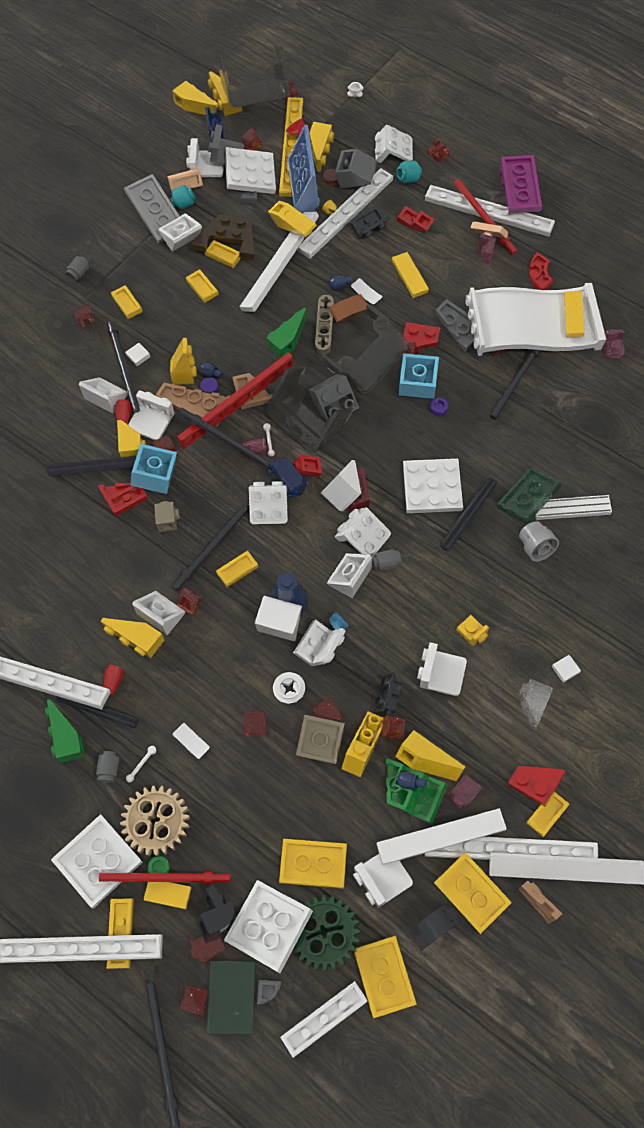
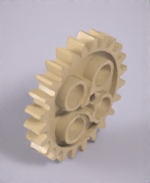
(136, 818)

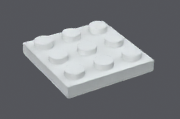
(250, 170)
(432, 486)
(95, 852)
(268, 926)

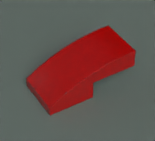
(415, 221)

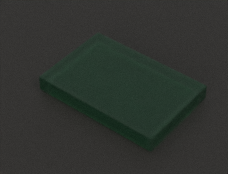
(529, 495)
(231, 997)

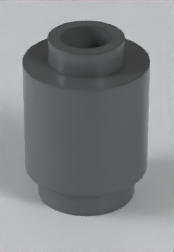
(77, 268)
(387, 560)
(107, 767)

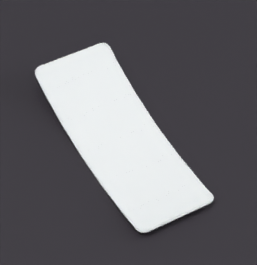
(367, 293)
(191, 741)

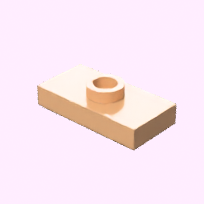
(189, 178)
(489, 229)

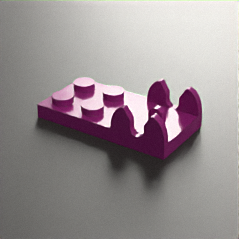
(520, 184)

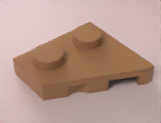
(260, 399)
(540, 902)

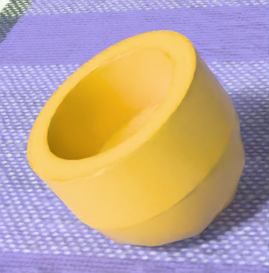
(329, 207)

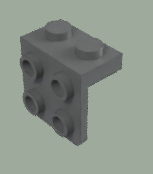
(219, 145)

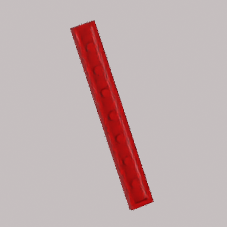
(237, 400)

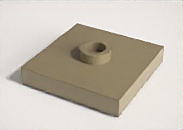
(320, 739)

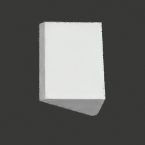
(180, 231)
(102, 393)
(343, 487)
(350, 573)
(158, 611)
(278, 618)

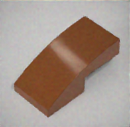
(347, 308)

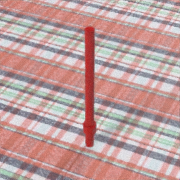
(504, 241)
(206, 877)

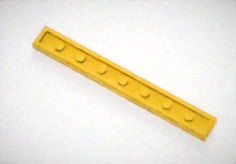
(293, 113)

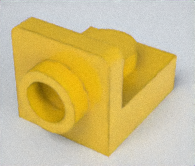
(473, 630)

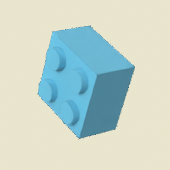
(418, 376)
(153, 468)

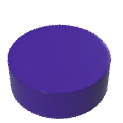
(209, 385)
(439, 406)

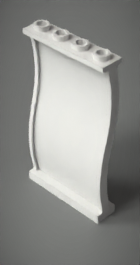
(530, 319)

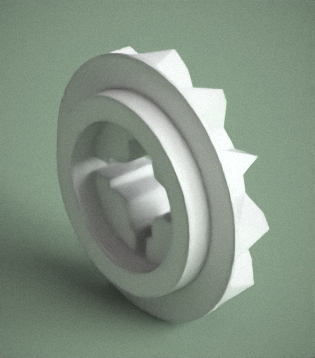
(287, 679)

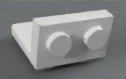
(394, 142)
(201, 160)
(153, 415)
(268, 503)
(363, 531)
(319, 644)
(441, 671)
(382, 881)

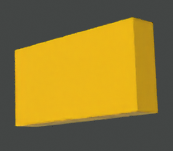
(223, 254)
(202, 286)
(126, 302)
(237, 569)
(546, 816)
(168, 894)

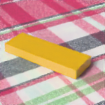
(410, 275)
(574, 314)
(120, 925)

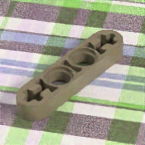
(324, 324)

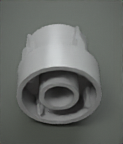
(538, 541)

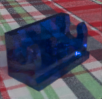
(213, 119)
(289, 475)

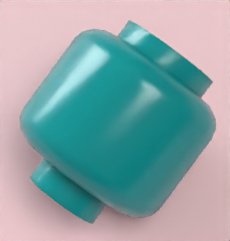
(409, 172)
(182, 197)

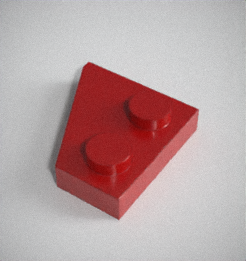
(422, 335)
(122, 496)
(536, 782)

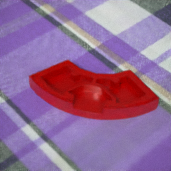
(538, 272)

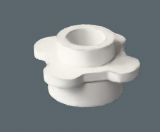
(355, 90)

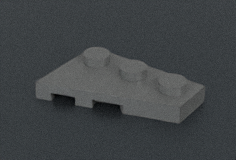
(457, 323)

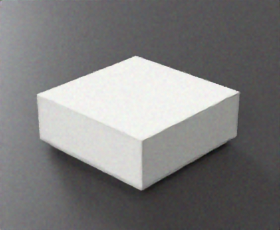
(137, 354)
(566, 668)

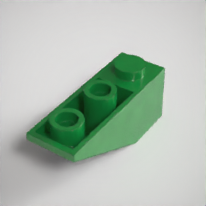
(286, 336)
(66, 740)

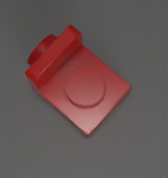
(308, 465)

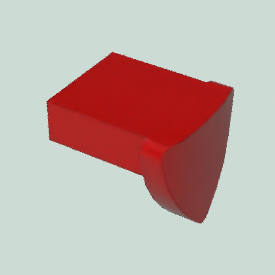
(296, 128)

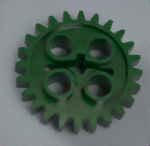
(329, 954)

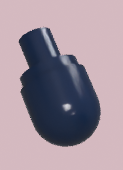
(339, 282)
(210, 371)
(410, 781)

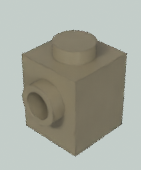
(166, 516)

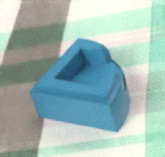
(337, 621)

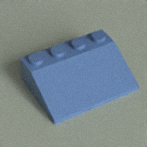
(303, 174)

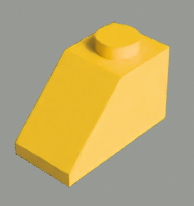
(128, 440)

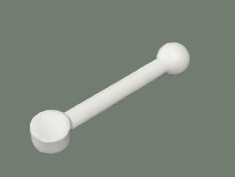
(267, 427)
(151, 750)

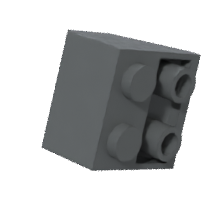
(355, 168)
(333, 395)

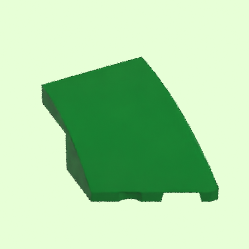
(420, 802)

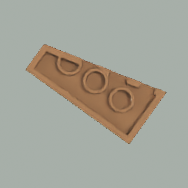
(191, 400)

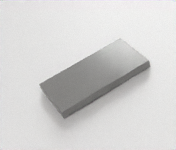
(151, 204)

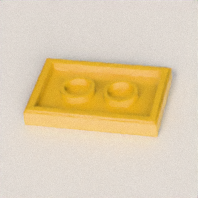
(313, 863)
(472, 892)
(384, 977)

